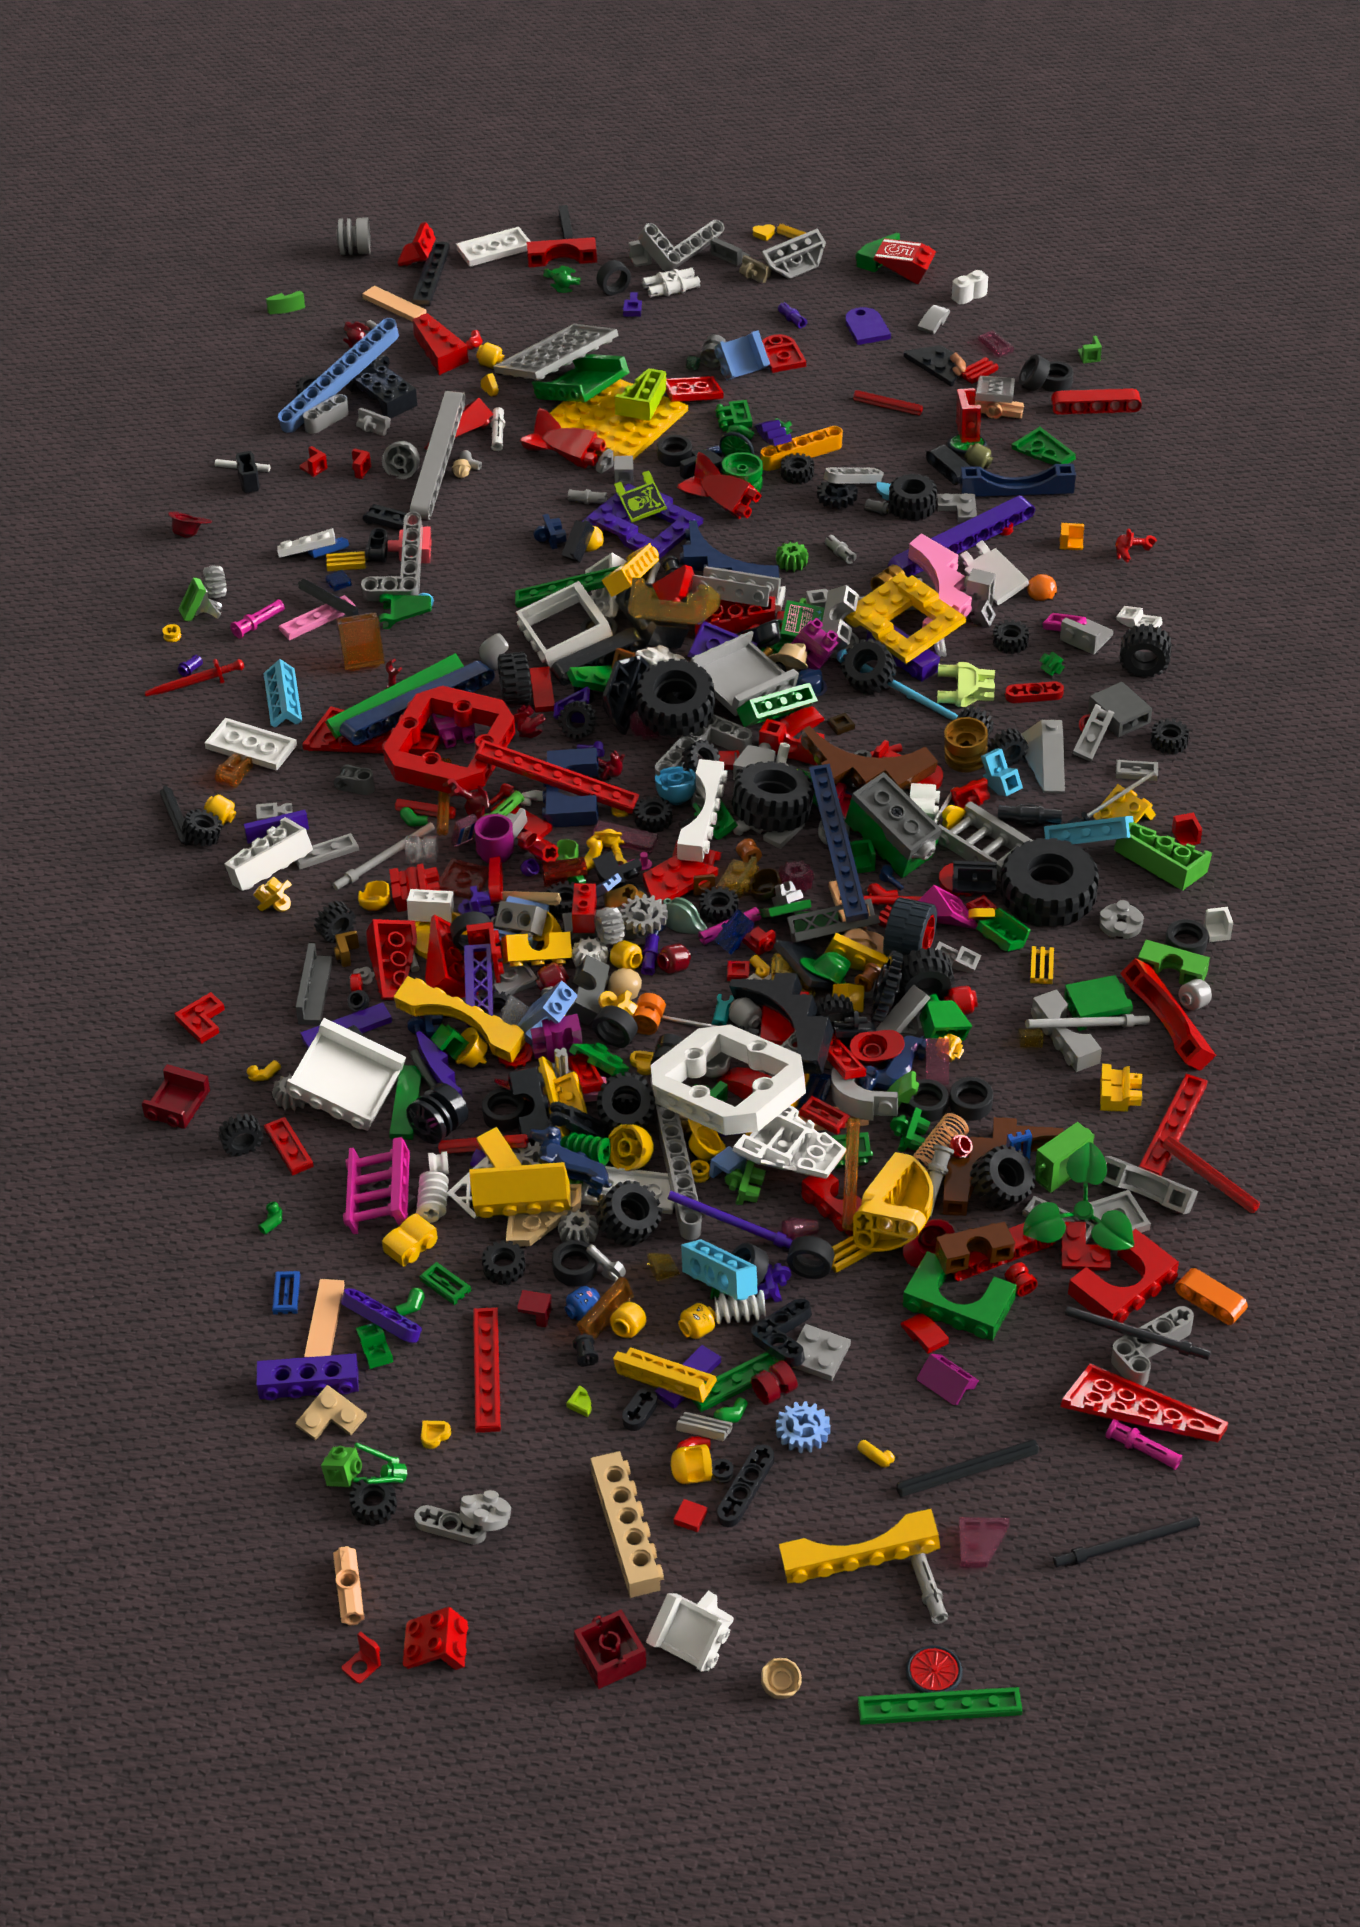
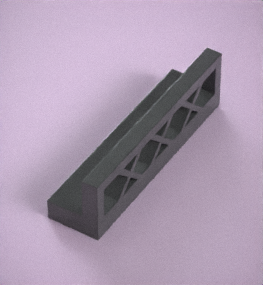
(829, 929)
(313, 987)

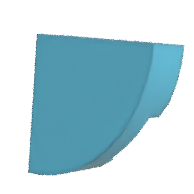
(883, 489)

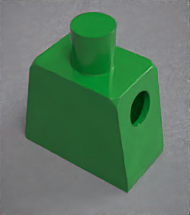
(943, 1018)

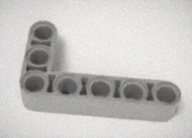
(672, 257)
(406, 580)
(716, 731)

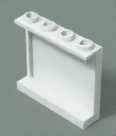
(345, 1075)

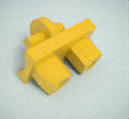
(273, 894)
(609, 998)

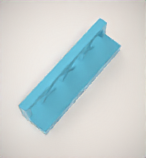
(285, 690)
(1090, 830)

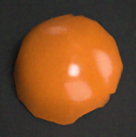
(1042, 587)

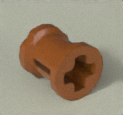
(868, 976)

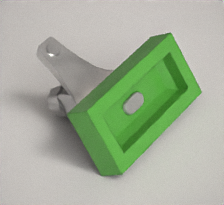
(197, 601)

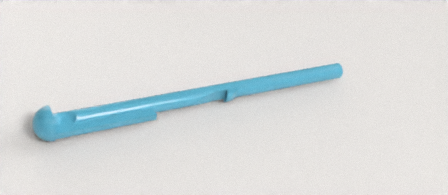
(911, 694)

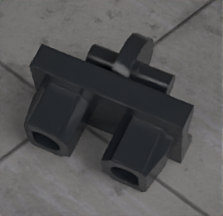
(851, 1027)

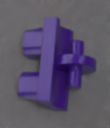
(477, 901)
(770, 1288)

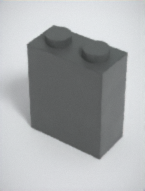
(1129, 708)

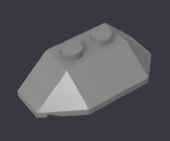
(796, 255)

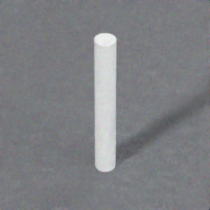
(232, 464)

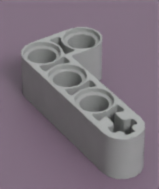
(1132, 1354)

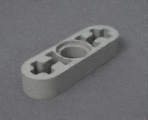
(445, 1516)

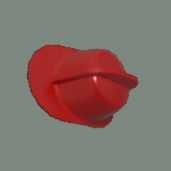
(877, 1046)

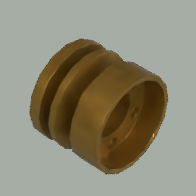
(965, 744)

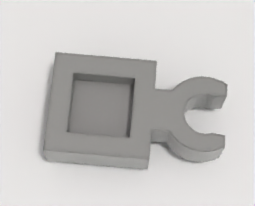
(271, 810)

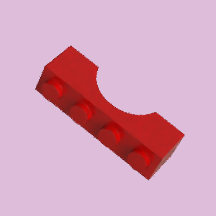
(580, 249)

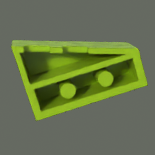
(643, 396)

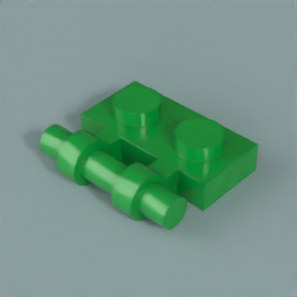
(739, 414)

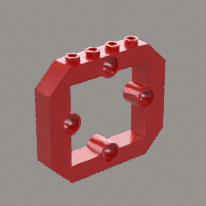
(466, 709)

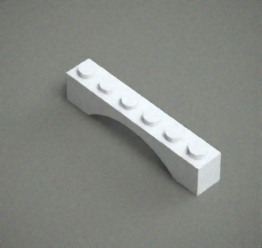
(694, 837)

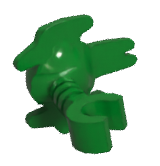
(562, 278)

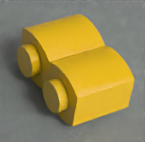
(410, 1239)

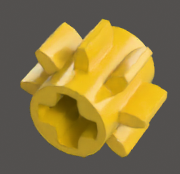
(955, 1047)

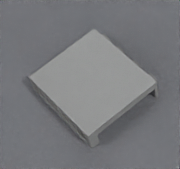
(743, 672)

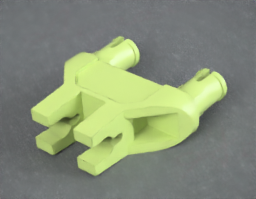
(972, 684)

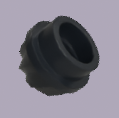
(358, 1000)

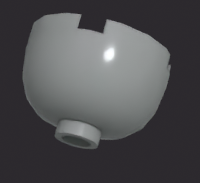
(399, 456)

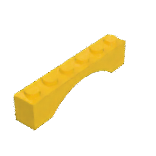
(636, 566)
(421, 1000)
(911, 1536)

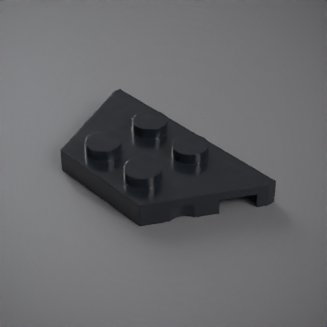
(934, 361)

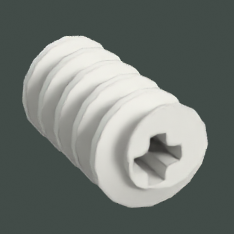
(432, 1195)
(737, 1308)

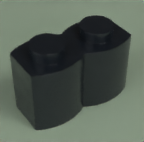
(247, 472)

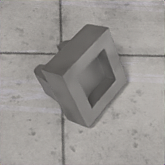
(983, 614)
(786, 895)

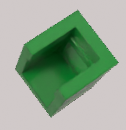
(450, 1040)

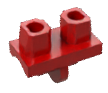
(974, 791)

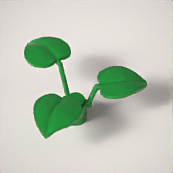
(1114, 1228)

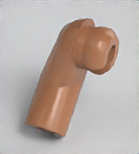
(960, 364)

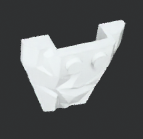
(792, 1145)

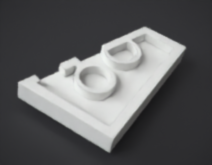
(306, 543)

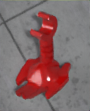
(1125, 541)

